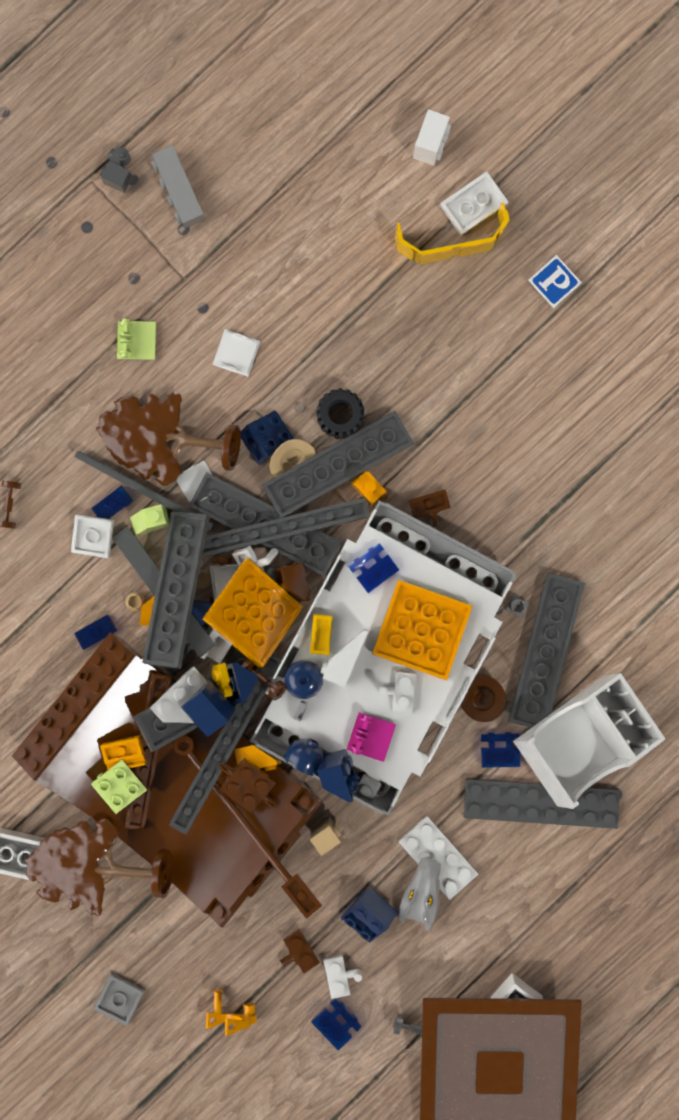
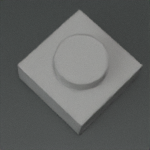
(368, 787)

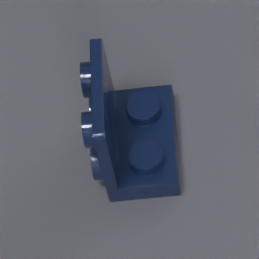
(265, 436)

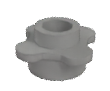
(522, 606)

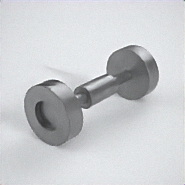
(399, 1023)

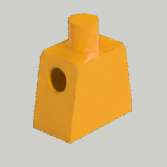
(369, 488)

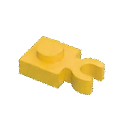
(221, 677)

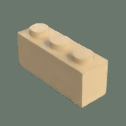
(326, 835)

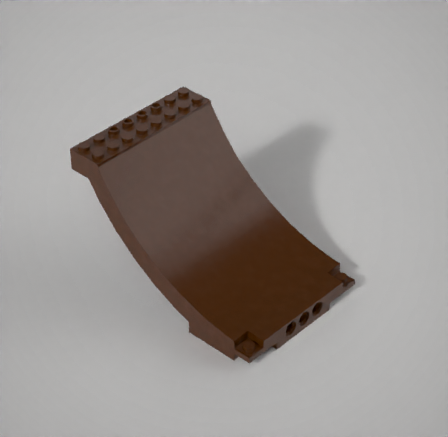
(217, 859)

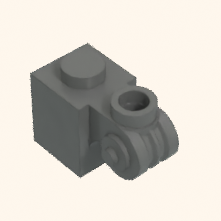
(113, 173)

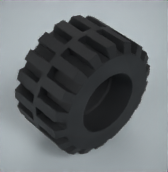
(337, 397)

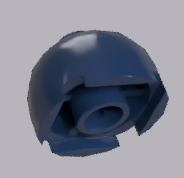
(303, 679)
(305, 756)

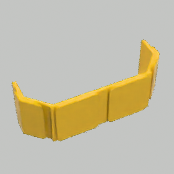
(447, 252)

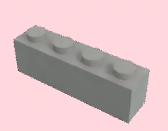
(178, 187)

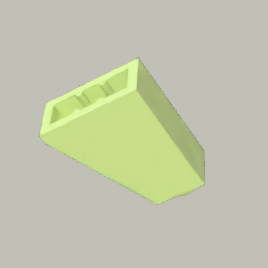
(150, 519)

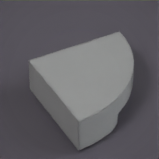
(300, 711)

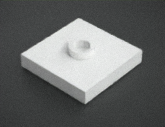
(92, 536)

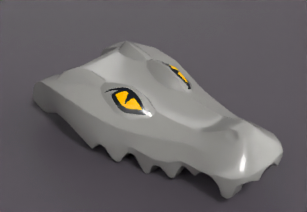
(422, 895)

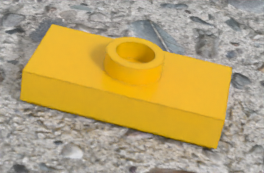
(321, 634)

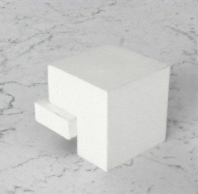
(222, 648)

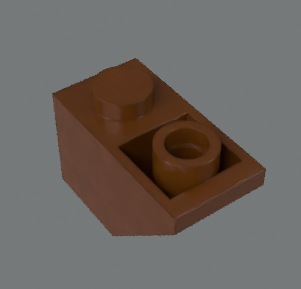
(293, 581)

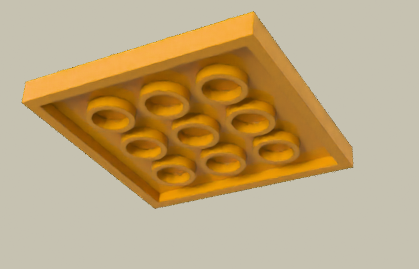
(253, 613)
(422, 630)

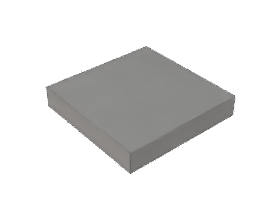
(119, 999)

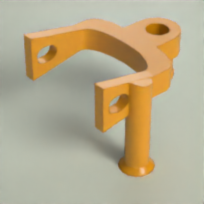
(239, 1021)

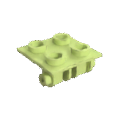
(136, 340)
(118, 786)

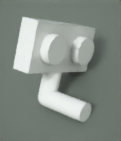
(247, 552)
(402, 692)
(338, 976)

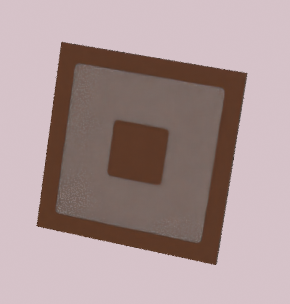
(499, 1059)

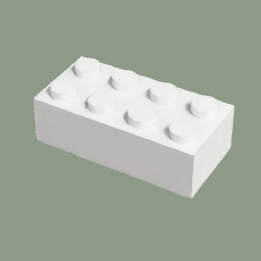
(14, 850)

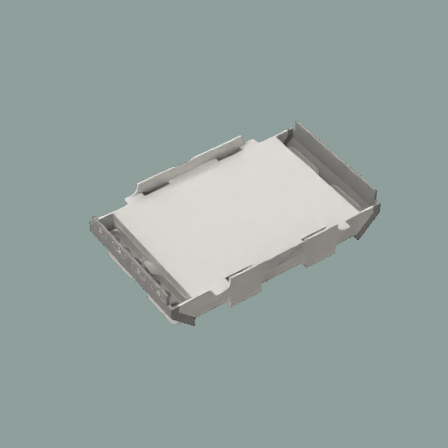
(334, 709)

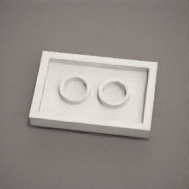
(473, 203)

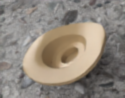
(289, 455)

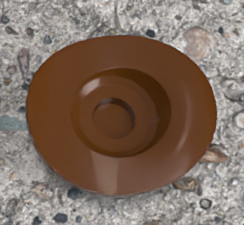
(484, 699)

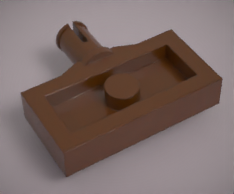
(430, 506)
(299, 952)

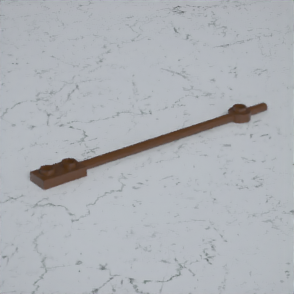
(294, 886)

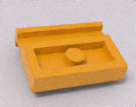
(127, 749)

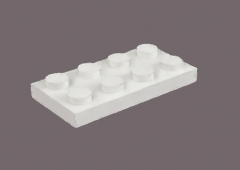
(429, 842)

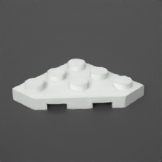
(169, 704)

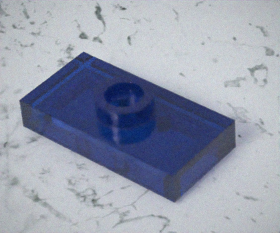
(112, 503)
(95, 632)

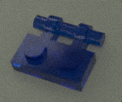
(378, 572)
(499, 756)
(331, 1027)

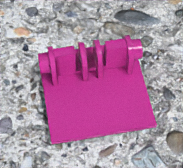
(371, 737)

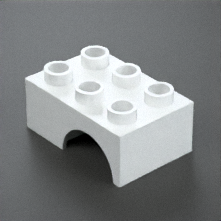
(589, 739)

